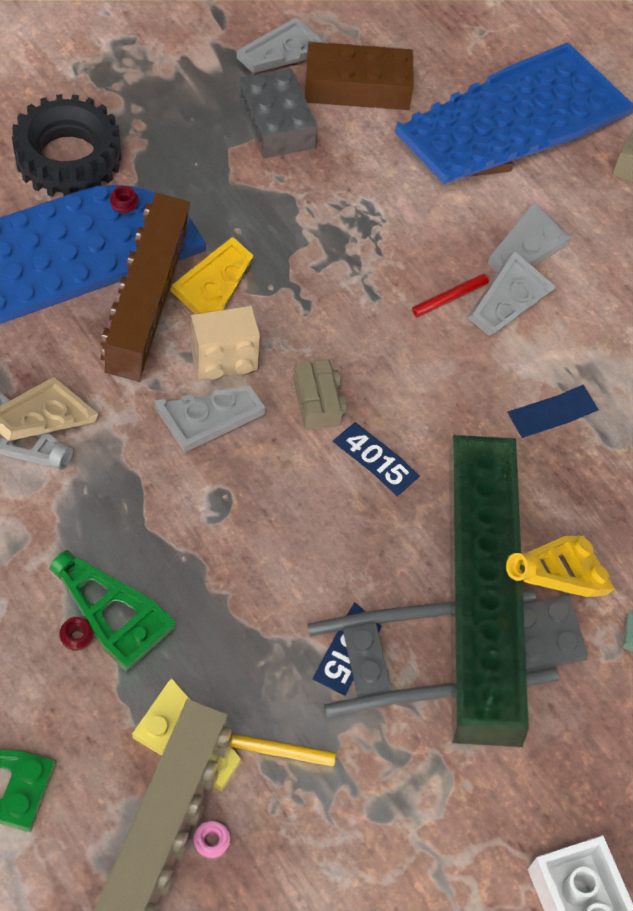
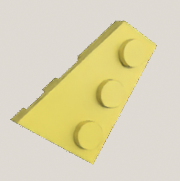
(159, 724)

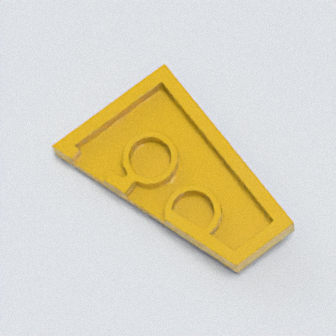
(214, 279)

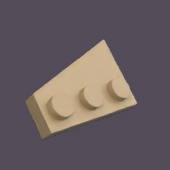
(44, 410)

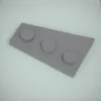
(279, 47)
(532, 238)
(509, 294)
(209, 416)

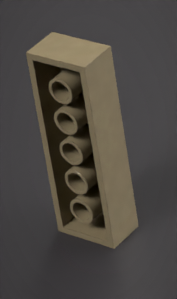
(167, 811)

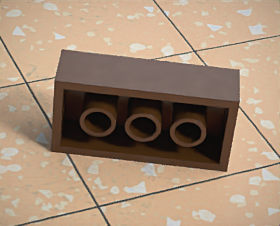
(359, 75)

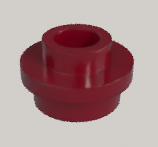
(124, 199)
(73, 625)

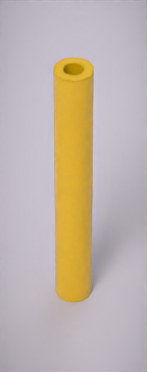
(283, 749)

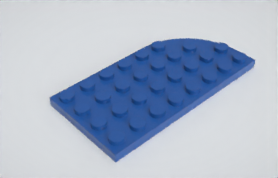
(70, 249)

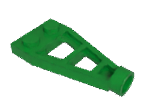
(133, 639)
(25, 788)

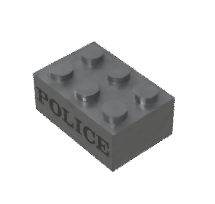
(277, 113)

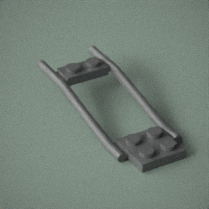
(550, 641)

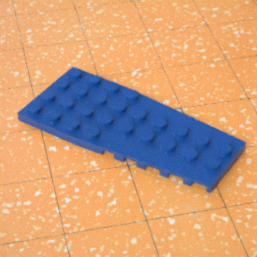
(514, 114)

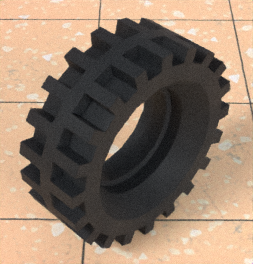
(59, 120)

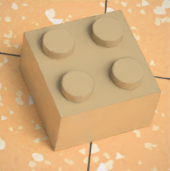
(224, 342)

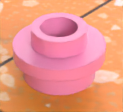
(211, 828)

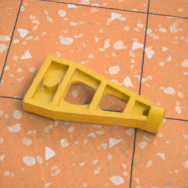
(590, 575)

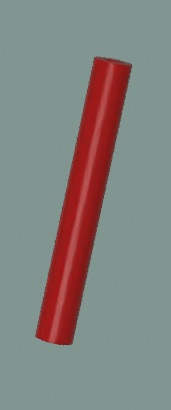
(450, 295)

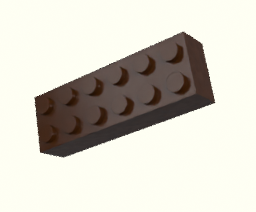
(145, 287)

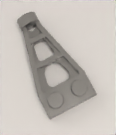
(46, 451)

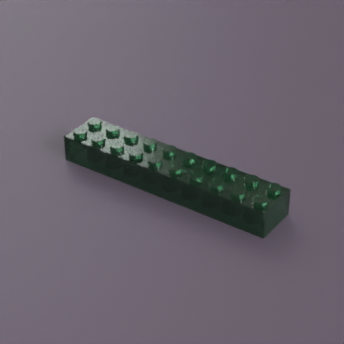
(485, 600)

